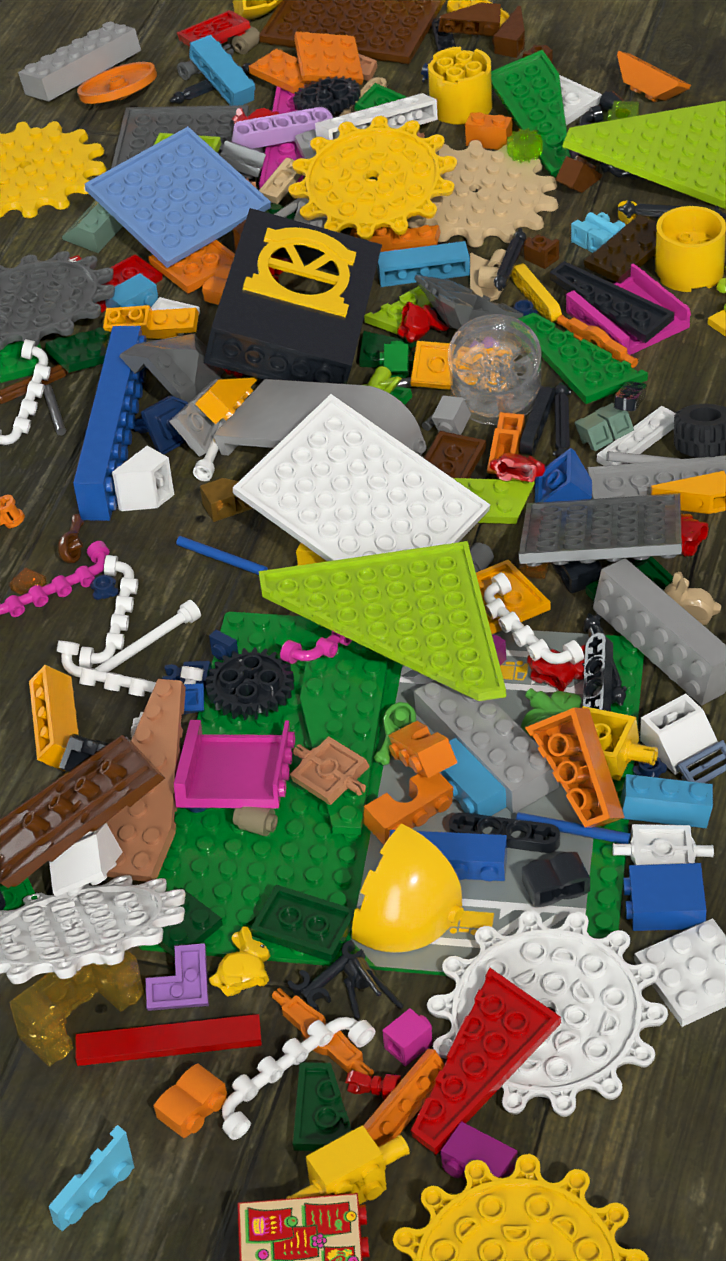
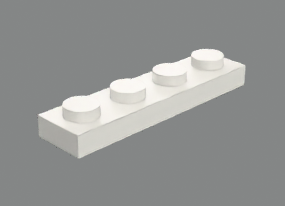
(643, 436)

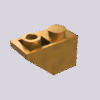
(220, 500)

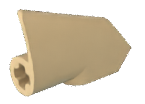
(483, 274)

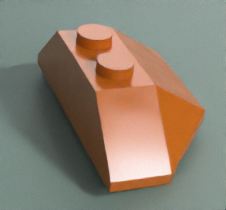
(649, 79)

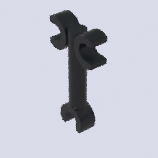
(314, 990)

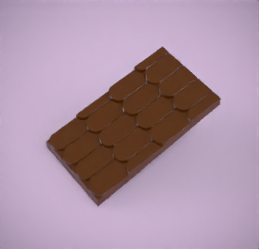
(73, 807)

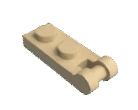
(279, 182)

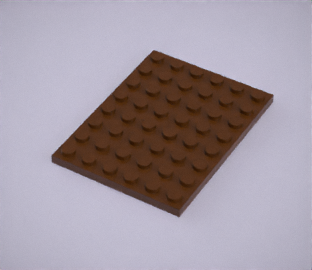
(381, 27)

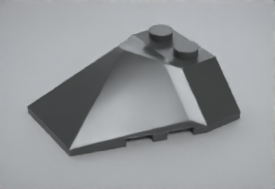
(458, 304)
(175, 363)

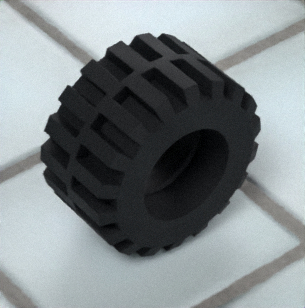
(701, 430)

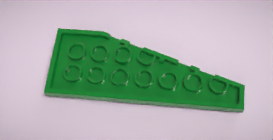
(534, 100)
(345, 703)

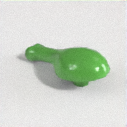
(395, 718)

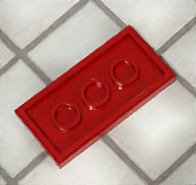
(129, 268)

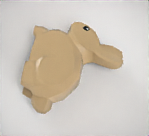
(693, 600)

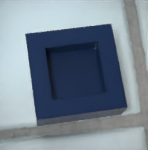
(222, 645)

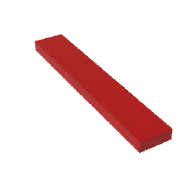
(168, 1040)

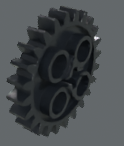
(328, 93)
(250, 683)

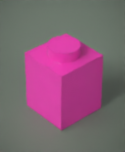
(408, 1036)

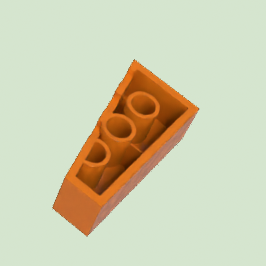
(579, 764)

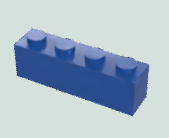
(472, 854)

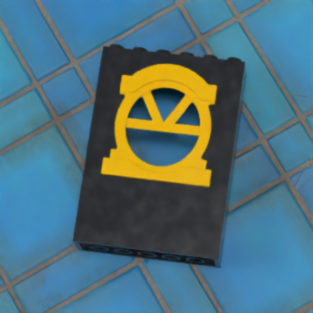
(286, 333)

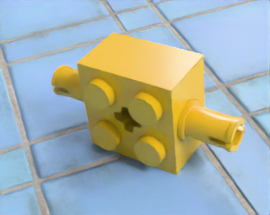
(620, 741)
(351, 1166)

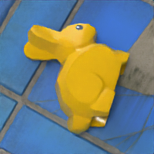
(242, 968)

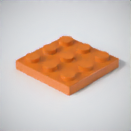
(327, 56)
(197, 267)

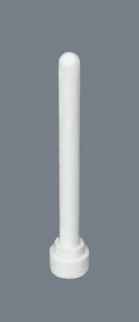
(205, 468)
(187, 613)

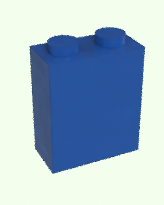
(665, 896)

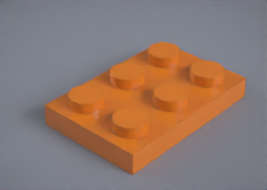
(279, 70)

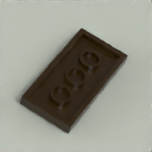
(629, 246)

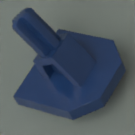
(157, 423)

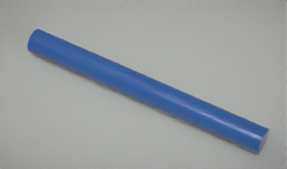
(220, 555)
(579, 829)

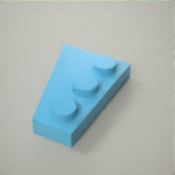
(103, 1173)

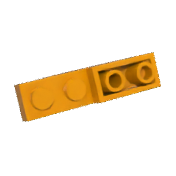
(153, 323)

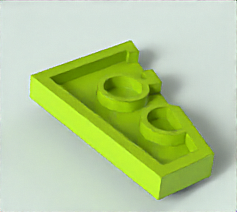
(390, 315)

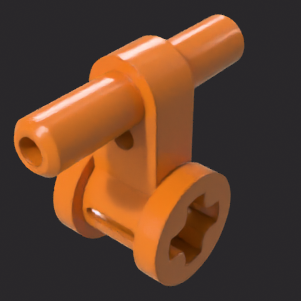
(10, 511)

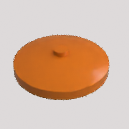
(117, 83)

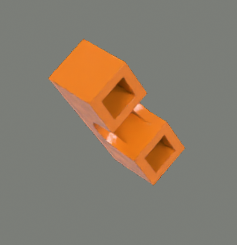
(421, 750)
(428, 796)

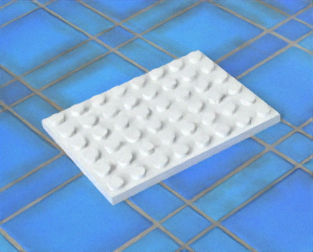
(356, 489)

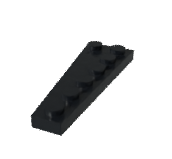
(619, 305)

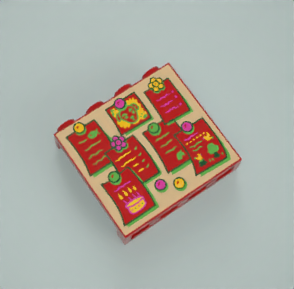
(303, 1229)

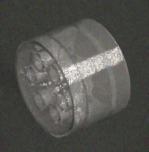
(508, 339)

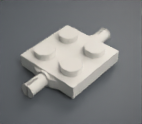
(662, 845)

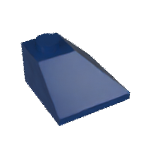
(564, 480)

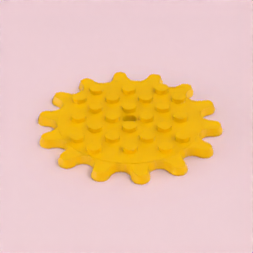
(400, 160)
(44, 167)
(517, 1220)

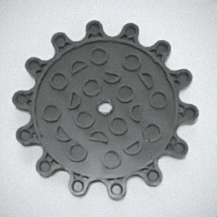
(50, 296)

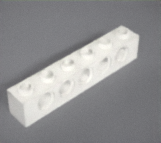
(417, 107)

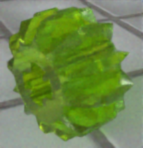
(524, 145)

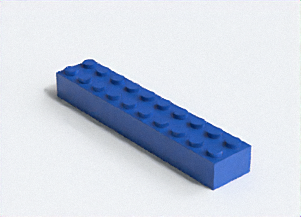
(109, 427)

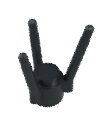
(362, 976)

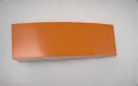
(506, 436)

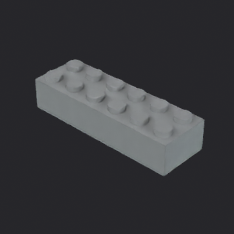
(79, 61)
(662, 630)
(491, 739)

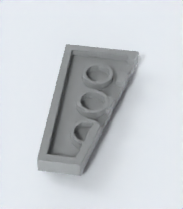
(195, 425)

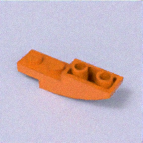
(413, 238)

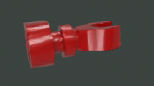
(362, 1083)

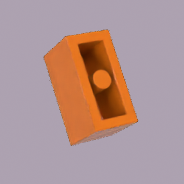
(488, 129)

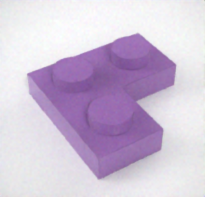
(185, 989)

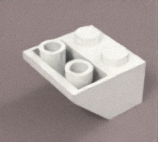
(143, 481)
(677, 731)
(85, 862)

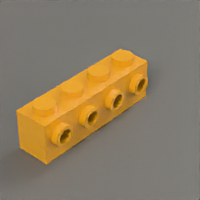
(52, 714)

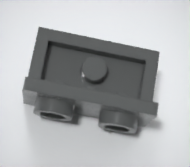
(243, 159)

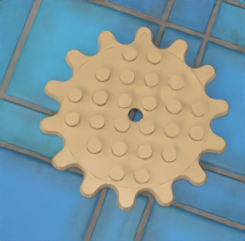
(505, 199)

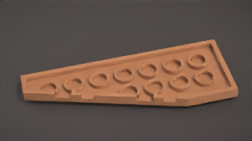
(149, 824)

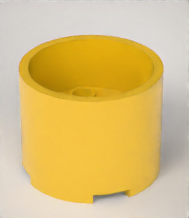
(460, 84)
(690, 248)

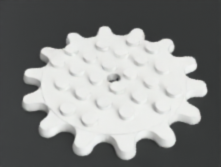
(85, 927)
(584, 985)

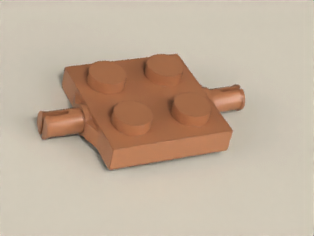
(329, 770)

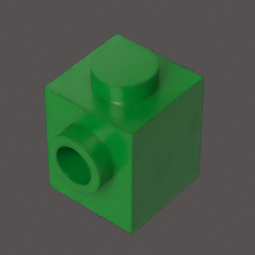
(396, 358)

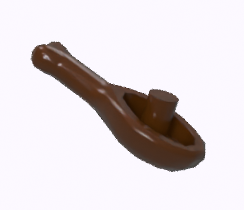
(69, 543)

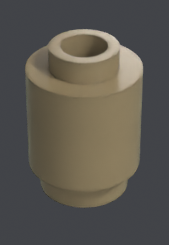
(247, 41)
(256, 819)

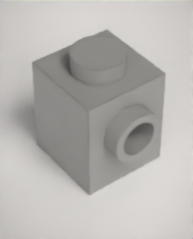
(451, 415)

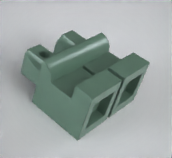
(604, 426)

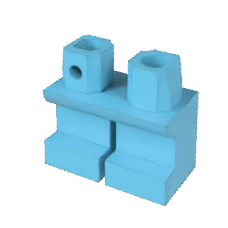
(594, 231)

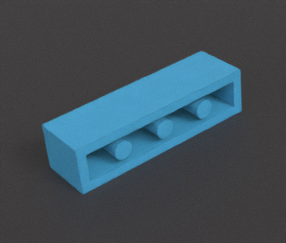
(222, 71)
(435, 261)

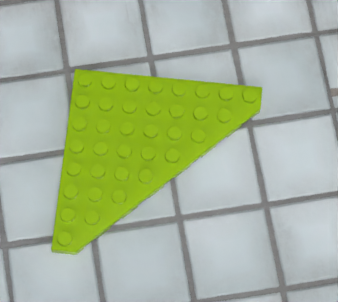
(667, 147)
(406, 605)

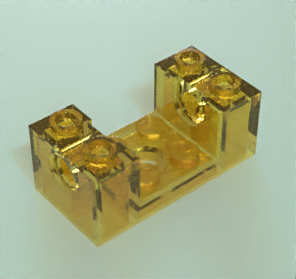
(43, 1007)

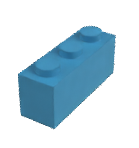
(473, 784)
(666, 801)

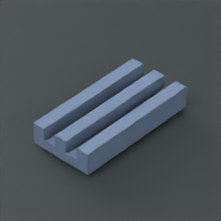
(688, 776)

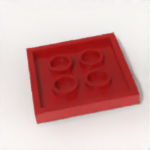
(219, 26)

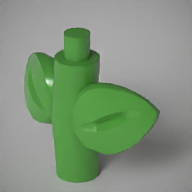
(546, 706)

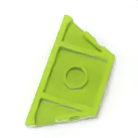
(505, 497)

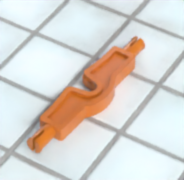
(597, 335)
(338, 1049)

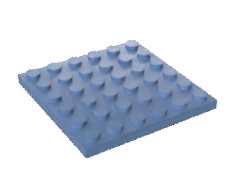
(176, 196)

